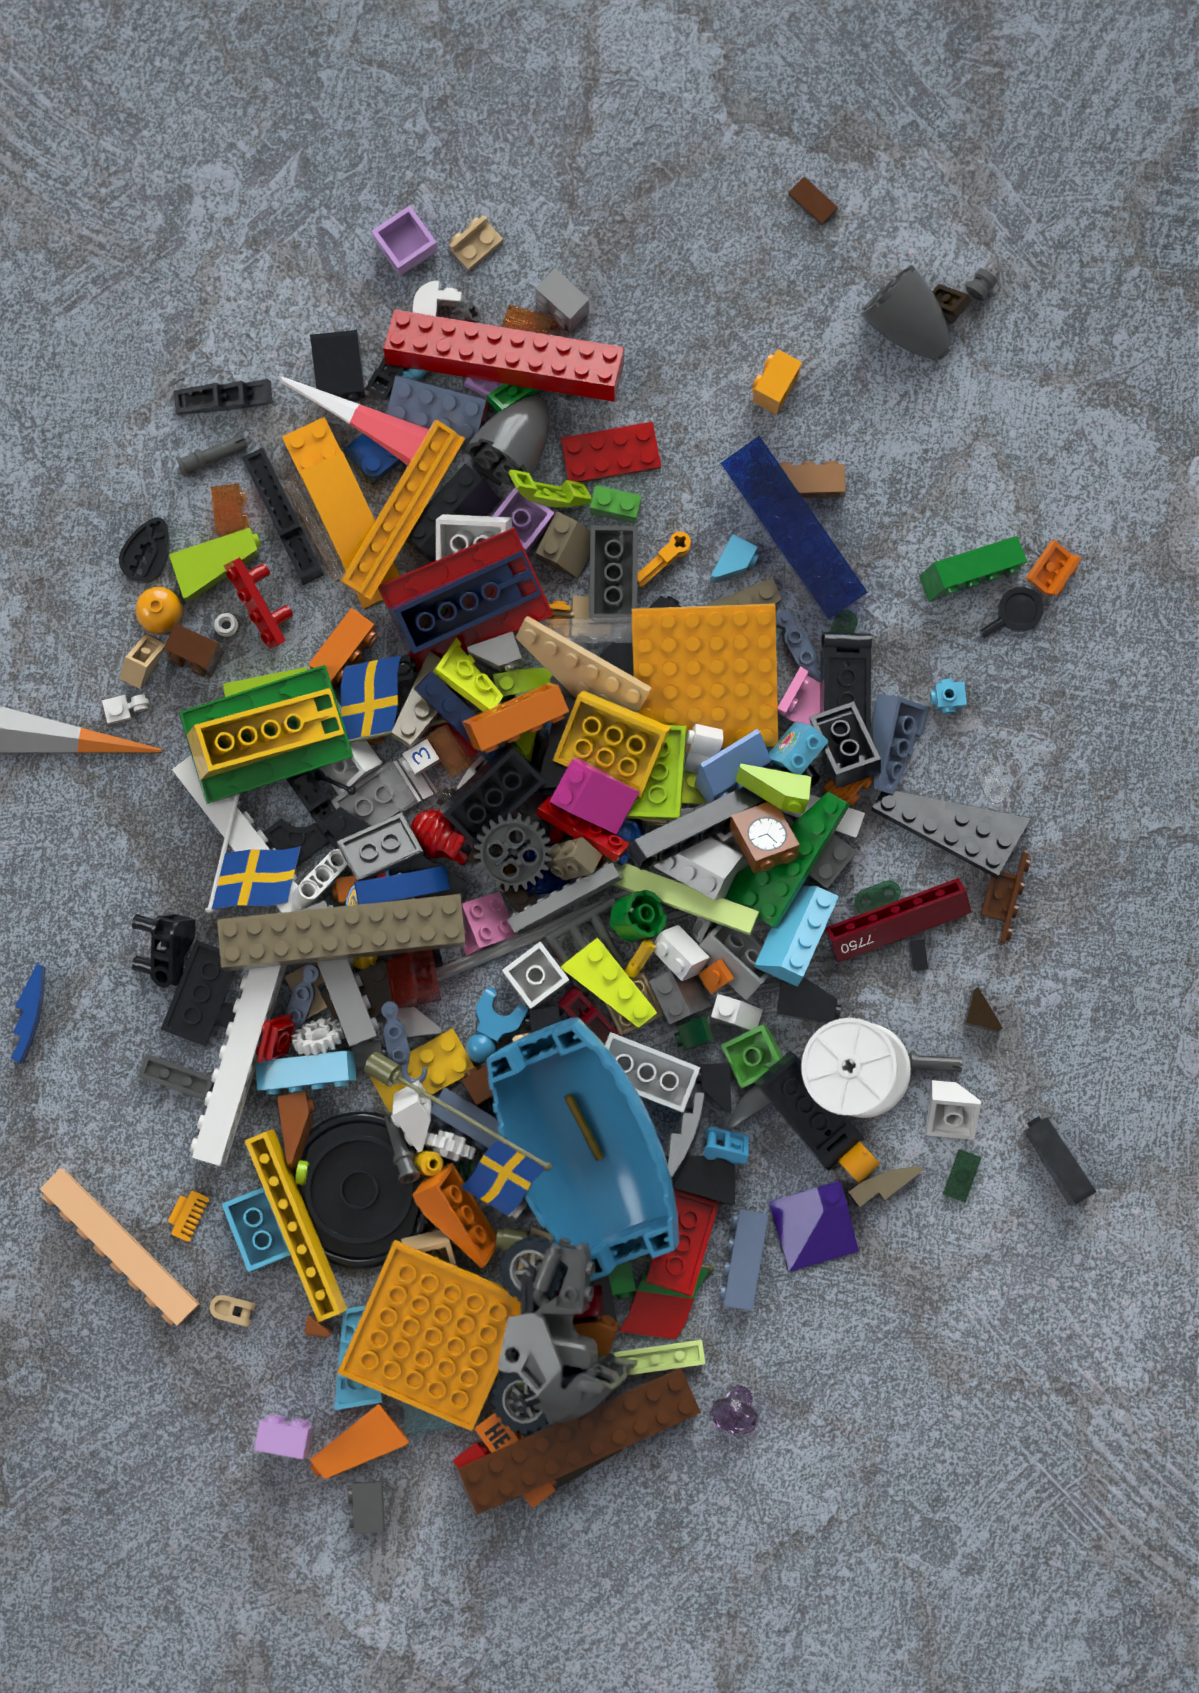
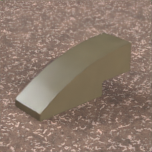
(882, 1184)

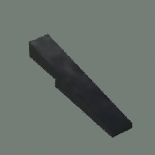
(283, 516)

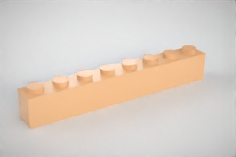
(120, 1247)

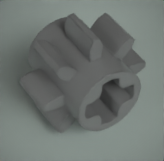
(466, 312)

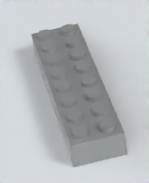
(566, 898)

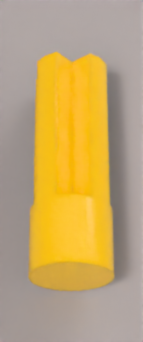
(640, 958)

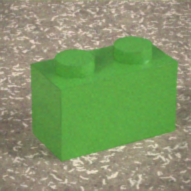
(615, 504)

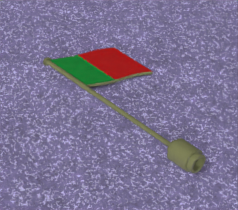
(653, 1309)

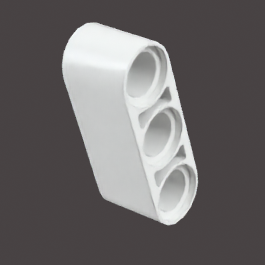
(313, 885)

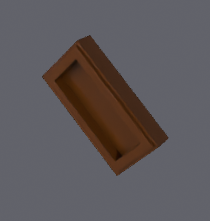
(812, 201)

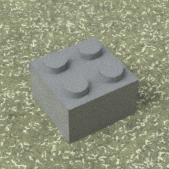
(561, 301)

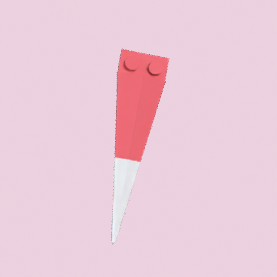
(391, 433)

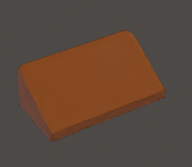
(317, 1328)

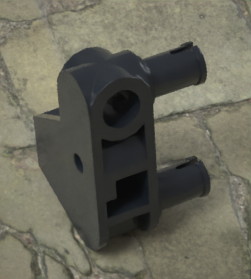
(176, 937)

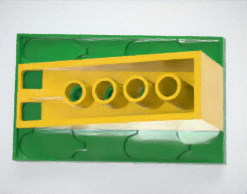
(286, 732)

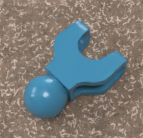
(492, 1027)

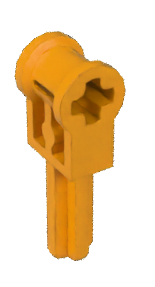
(665, 557)

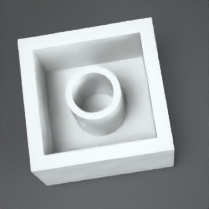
(535, 976)

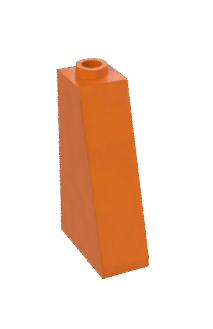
(363, 1441)

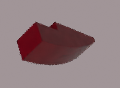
(577, 1005)

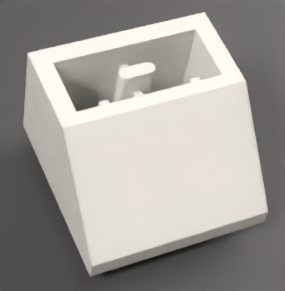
(412, 1114)

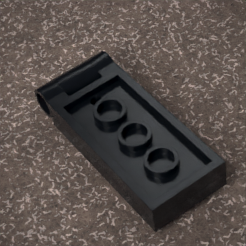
(846, 684)
(789, 1096)

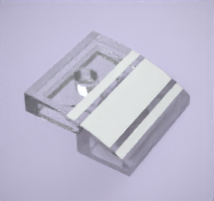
(406, 788)

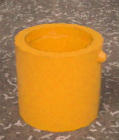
(859, 1162)

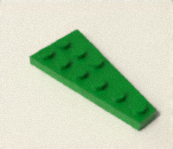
(776, 889)

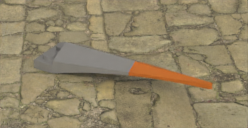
(34, 734)

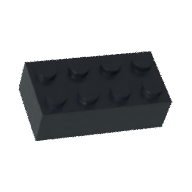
(492, 791)

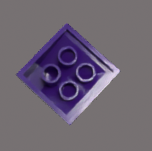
(814, 1226)

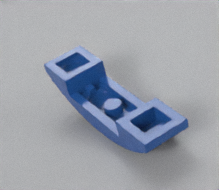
(402, 885)

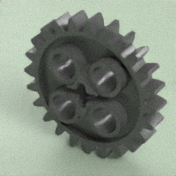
(499, 834)

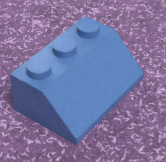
(718, 773)

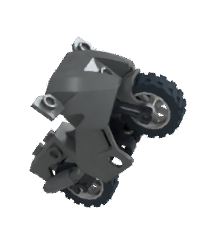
(551, 1358)

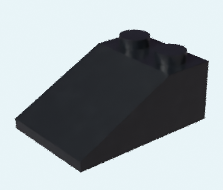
(849, 750)

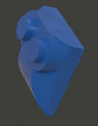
(371, 458)

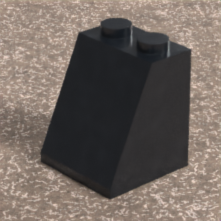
(338, 364)

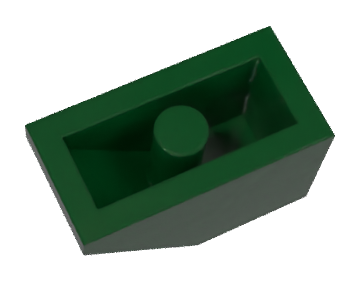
(693, 1034)

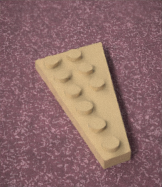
(581, 669)

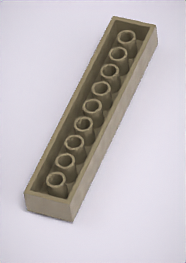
(341, 932)

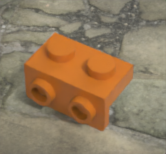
(1053, 569)

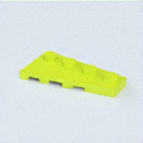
(605, 978)

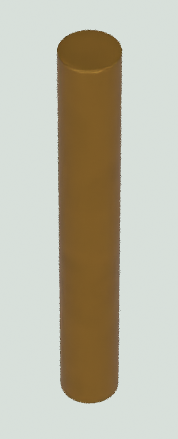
(584, 1127)

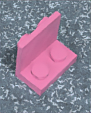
(801, 698)
(485, 922)

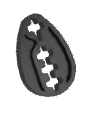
(133, 549)

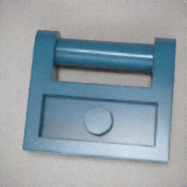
(734, 1146)

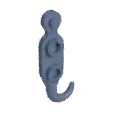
(798, 644)
(303, 996)
(397, 1041)

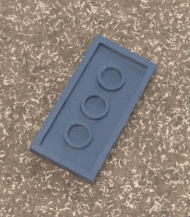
(426, 402)

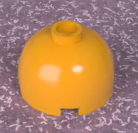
(158, 610)

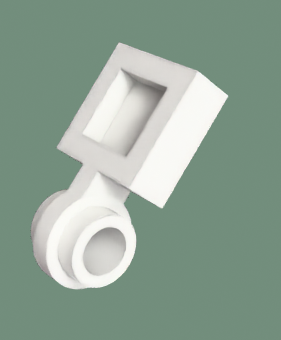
(118, 708)

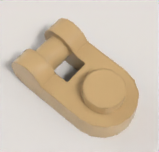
(223, 1307)

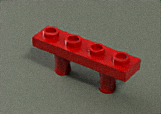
(258, 611)
(600, 838)

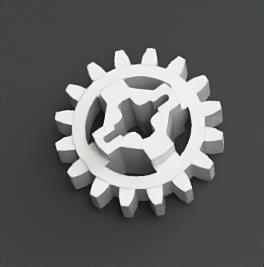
(318, 1036)
(450, 1146)

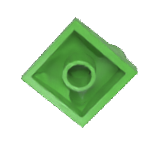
(752, 1054)

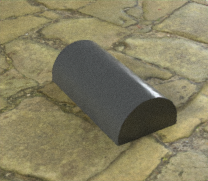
(613, 571)

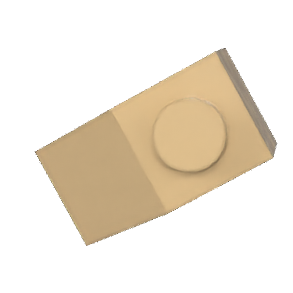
(141, 661)

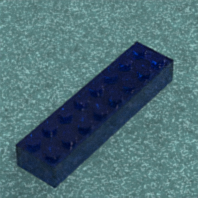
(793, 528)

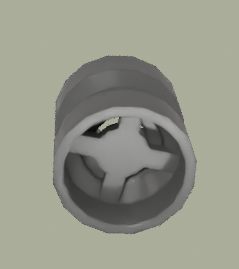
(981, 284)

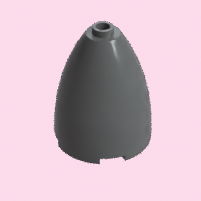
(909, 315)
(517, 434)

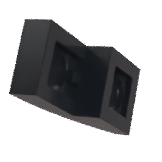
(383, 379)

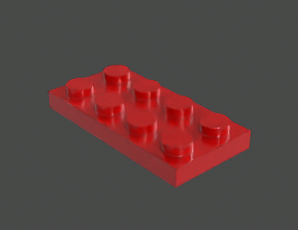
(611, 453)
(681, 1267)

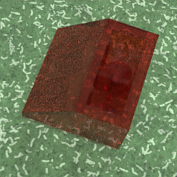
(413, 979)

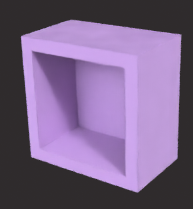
(404, 241)

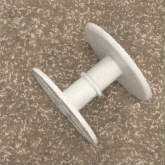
(855, 1068)

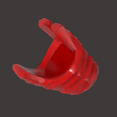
(439, 836)

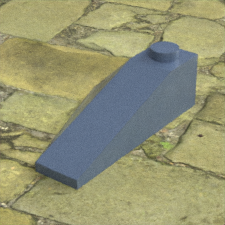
(895, 729)

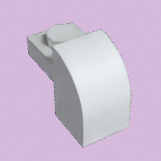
(430, 297)

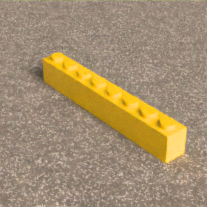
(296, 1225)

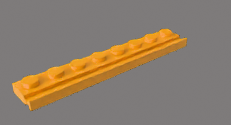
(402, 509)

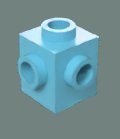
(954, 690)

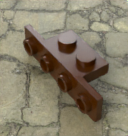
(1002, 896)

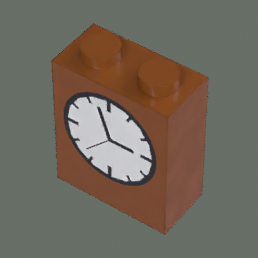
(764, 837)

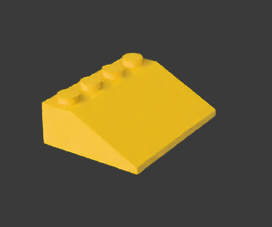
(612, 740)

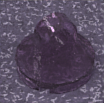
(734, 1414)

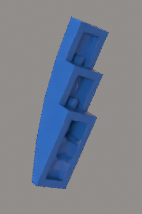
(31, 1002)

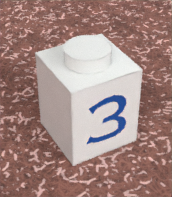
(420, 758)

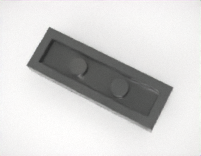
(175, 1077)

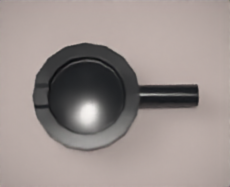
(1017, 610)

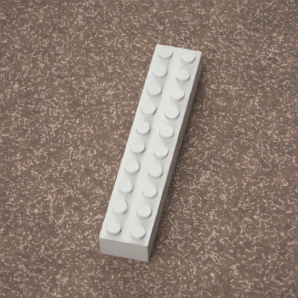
(237, 1065)

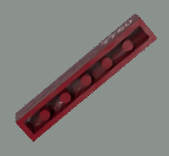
(898, 920)

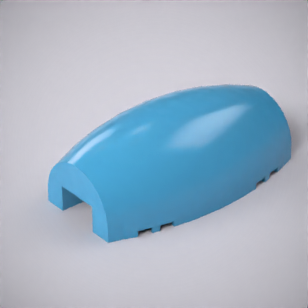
(613, 1203)

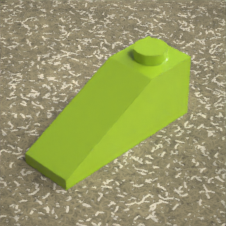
(520, 681)
(779, 788)

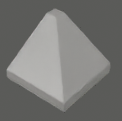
(700, 929)

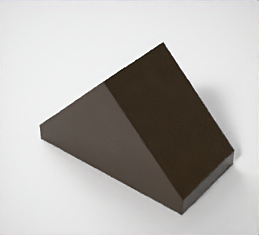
(980, 1013)

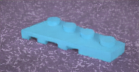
(349, 1392)

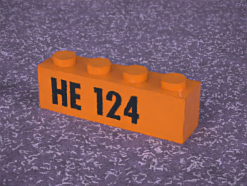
(497, 1436)

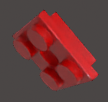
(276, 1038)

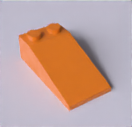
(456, 1213)

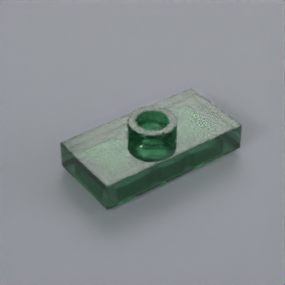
(961, 1175)

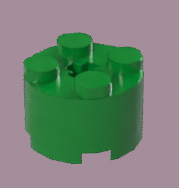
(637, 916)

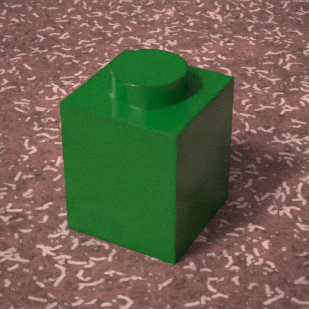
(622, 1280)

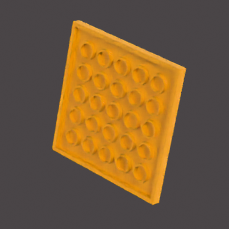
(709, 667)
(431, 1335)

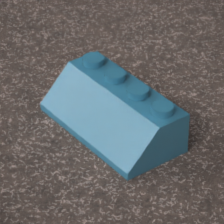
(793, 943)

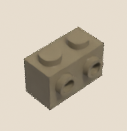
(573, 859)

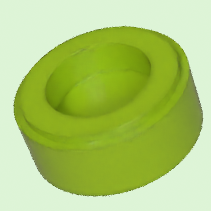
(301, 1173)

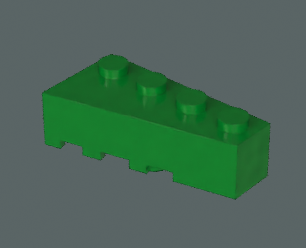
(972, 568)

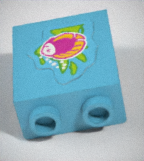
(797, 748)

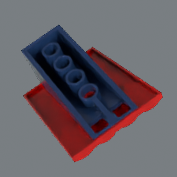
(484, 591)

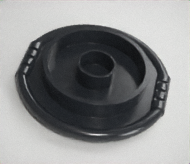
(357, 1191)

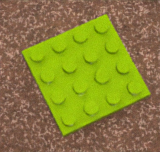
(665, 787)

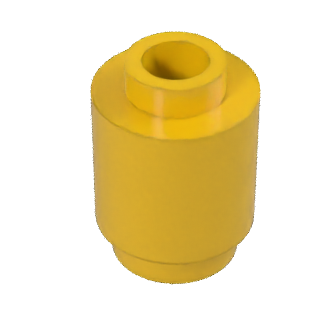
(428, 1163)

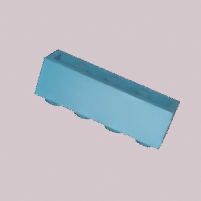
(306, 1071)

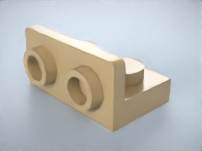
(475, 242)

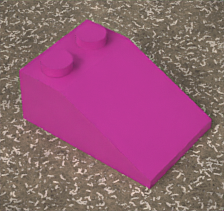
(594, 795)

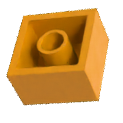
(776, 382)

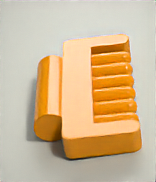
(181, 1214)

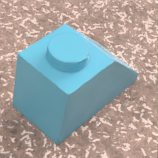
(735, 559)

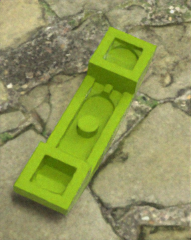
(567, 495)

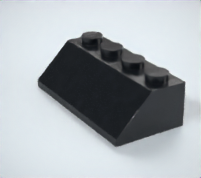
(462, 495)

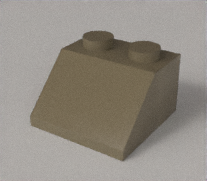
(565, 545)

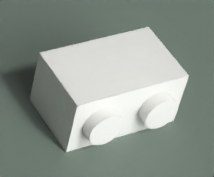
(680, 952)

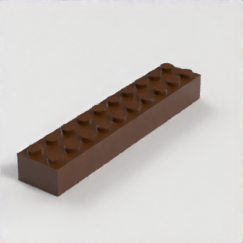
(577, 1442)

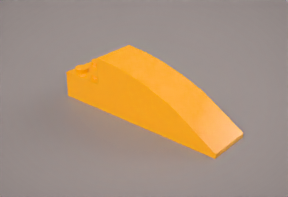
(334, 493)

